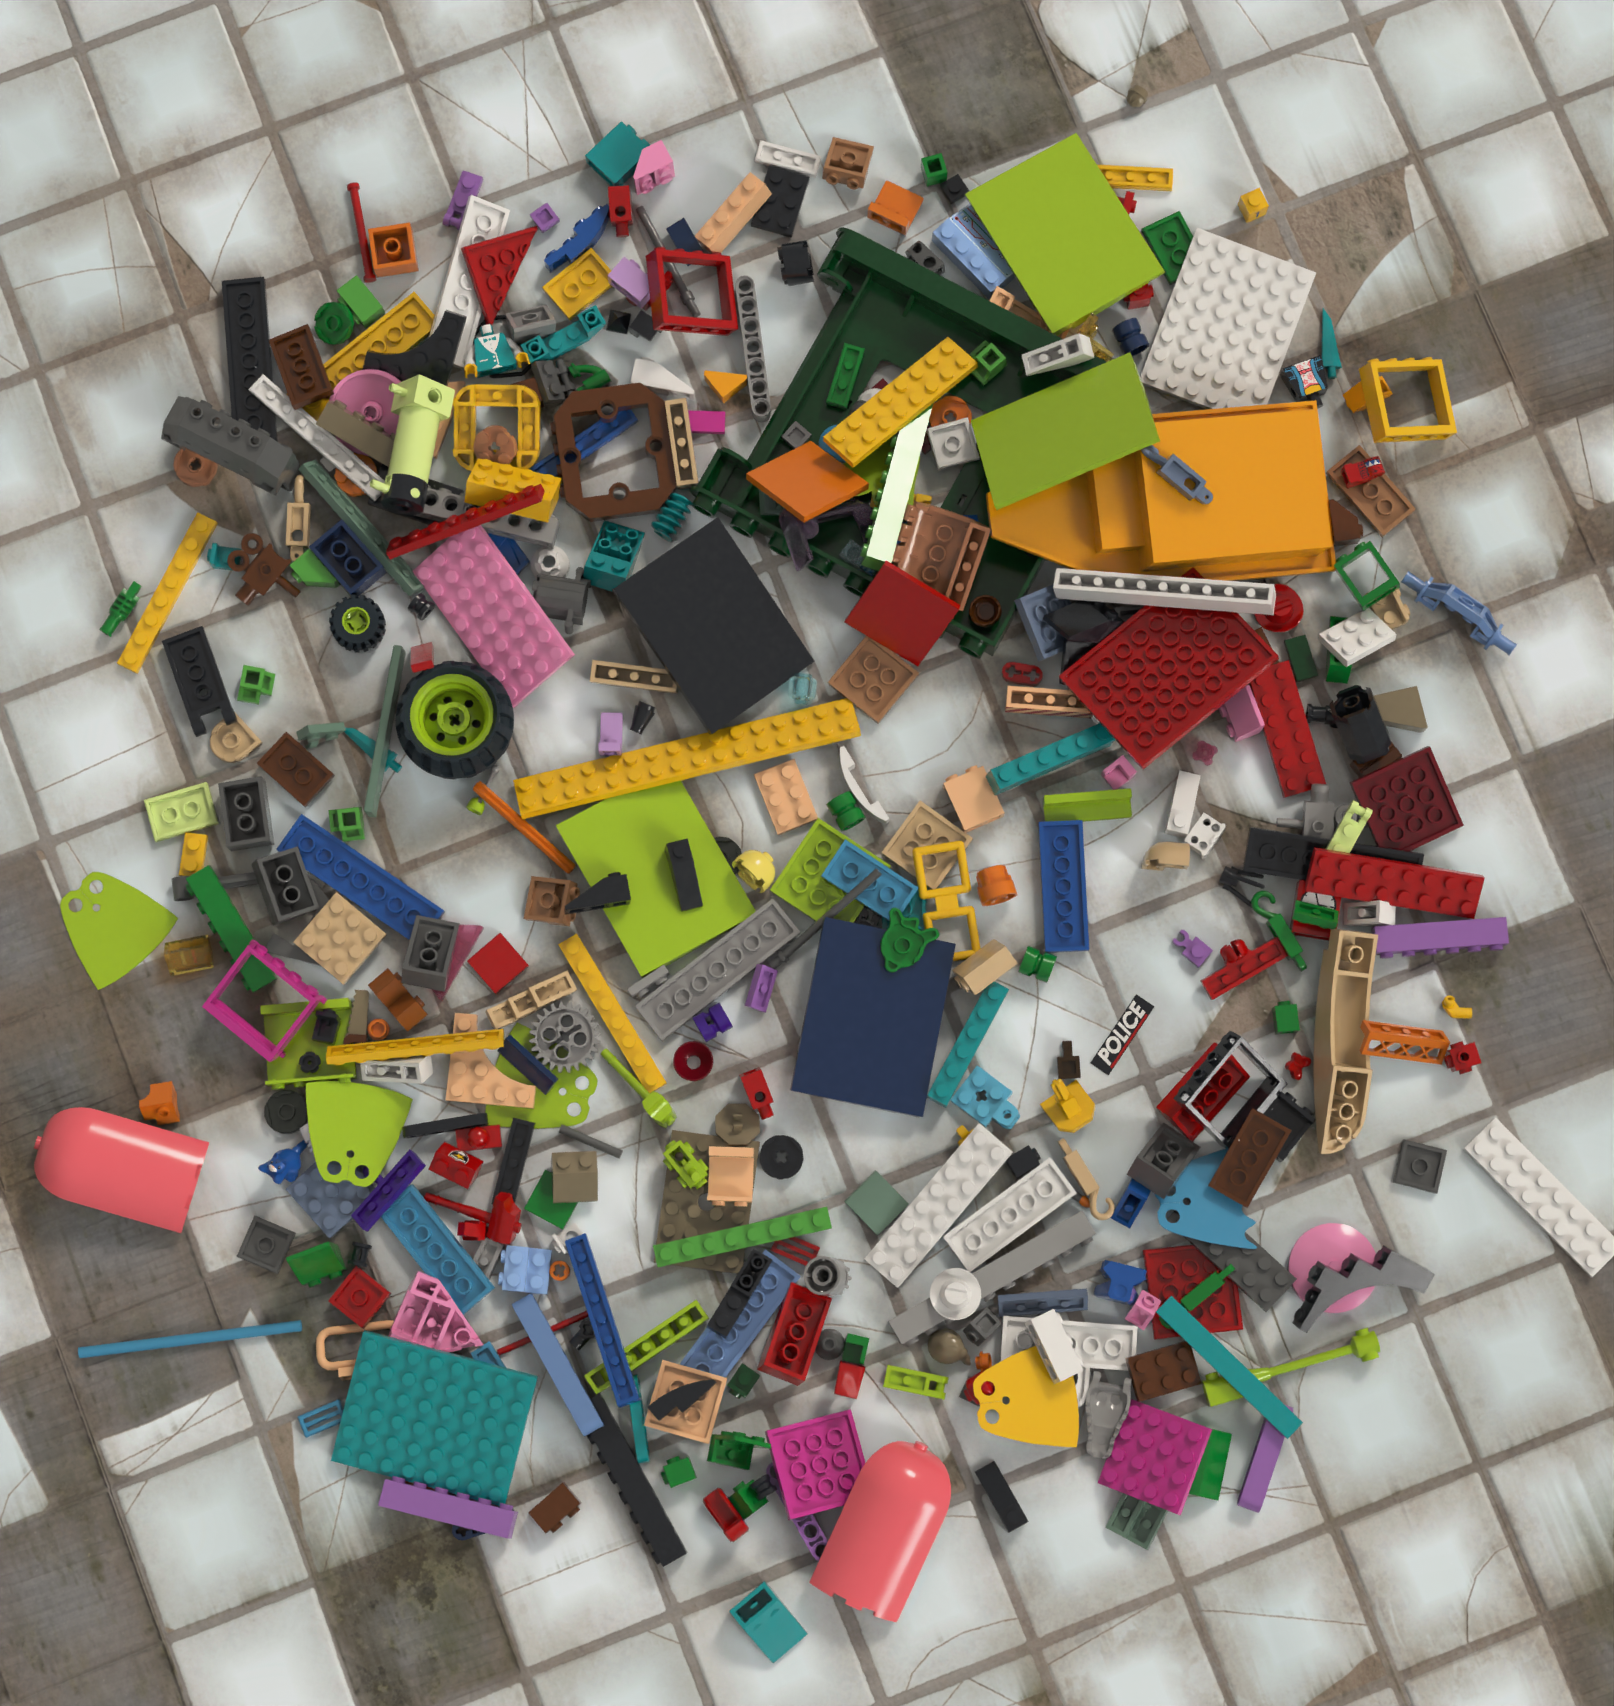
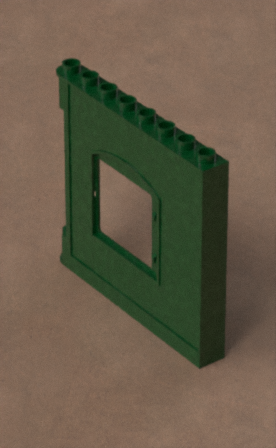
(898, 317)

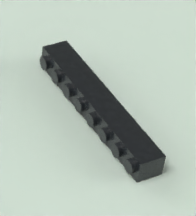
(635, 1487)

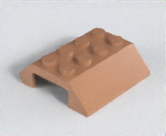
(941, 549)

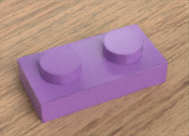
(761, 988)

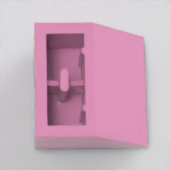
(653, 168)

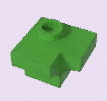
(989, 361)
(254, 683)
(349, 822)

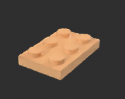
(786, 796)

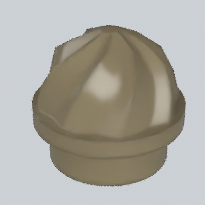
(1137, 96)

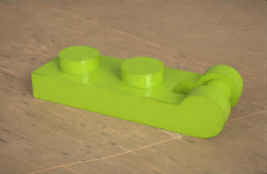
(914, 1381)

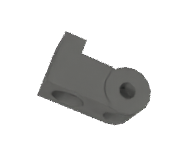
(925, 257)

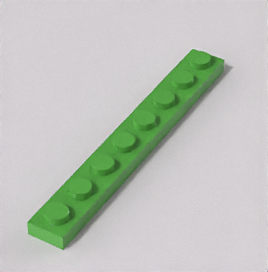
(742, 1237)

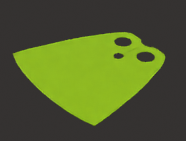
(119, 933)
(549, 1109)
(357, 1120)

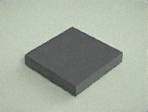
(1420, 1166)
(266, 1244)

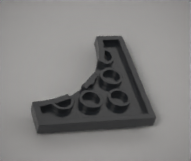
(430, 359)

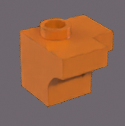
(161, 1104)

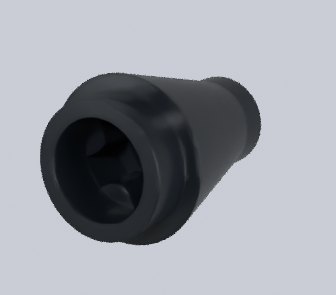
(642, 715)

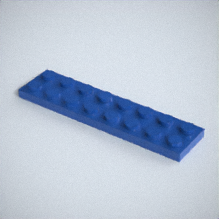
(358, 877)

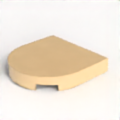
(233, 741)

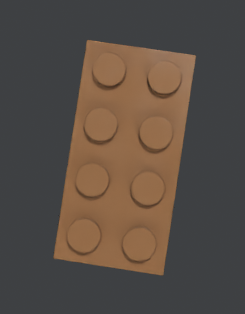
(1376, 500)

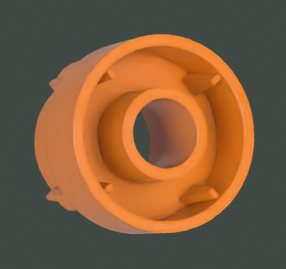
(995, 885)

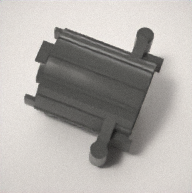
(563, 597)

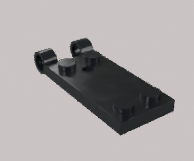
(196, 670)

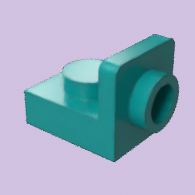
(219, 555)

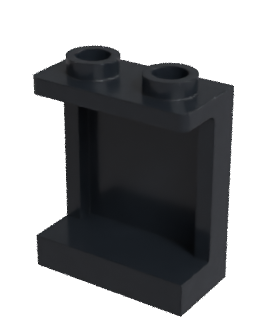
(1292, 1116)

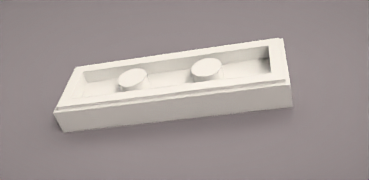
(788, 159)

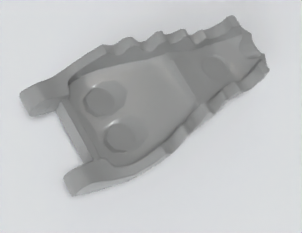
(1106, 1411)

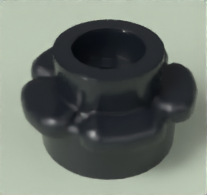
(309, 1056)

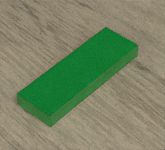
(845, 376)

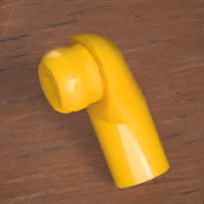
(1454, 1010)

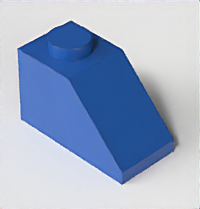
(1130, 1203)

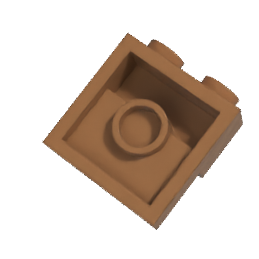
(847, 163)
(548, 899)

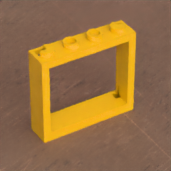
(1376, 407)

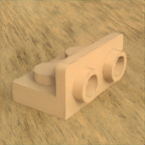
(1392, 610)

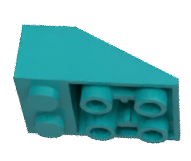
(613, 555)
(768, 1622)

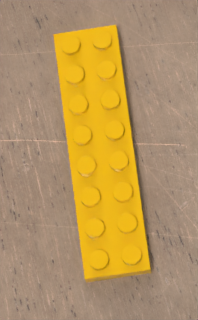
(393, 333)
(900, 402)

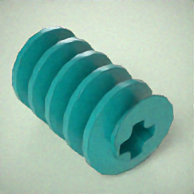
(671, 515)

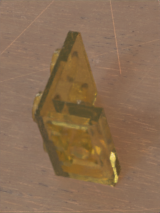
(1089, 329)

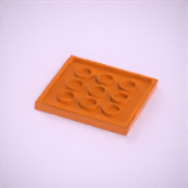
(807, 481)

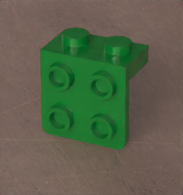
(734, 1449)

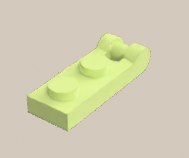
(1348, 829)

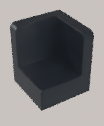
(643, 326)

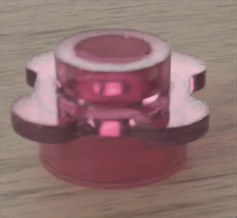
(1203, 746)

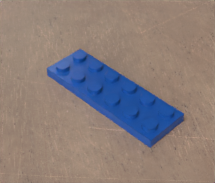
(1063, 886)

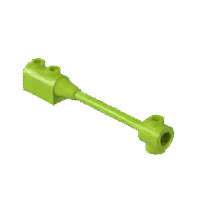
(1363, 1346)

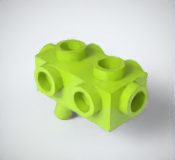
(690, 1171)

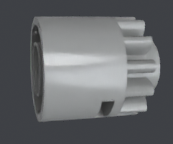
(817, 1274)

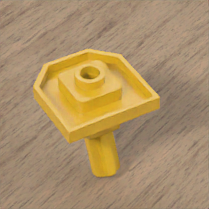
(1069, 1106)

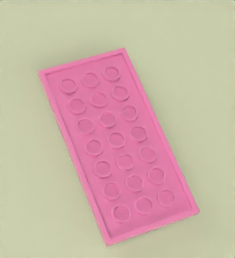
(493, 612)

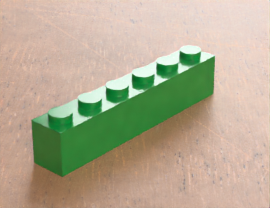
(229, 925)

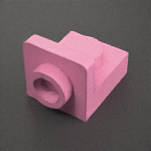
(1143, 1310)

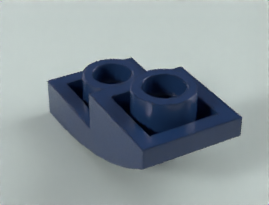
(683, 237)

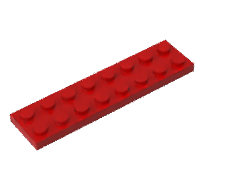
(1394, 882)

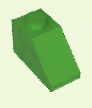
(312, 571)

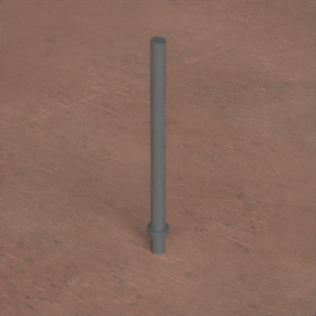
(783, 956)

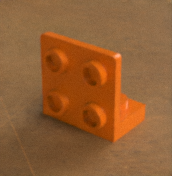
(895, 207)

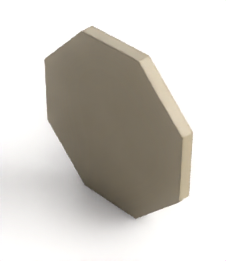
(737, 1124)

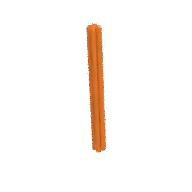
(524, 827)

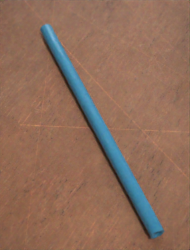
(190, 1339)

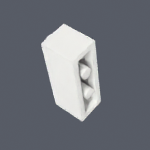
(1054, 1346)

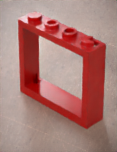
(658, 297)

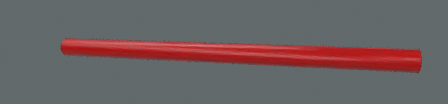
(556, 1327)

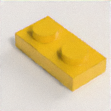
(193, 853)

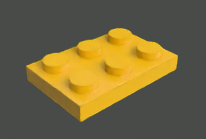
(579, 284)

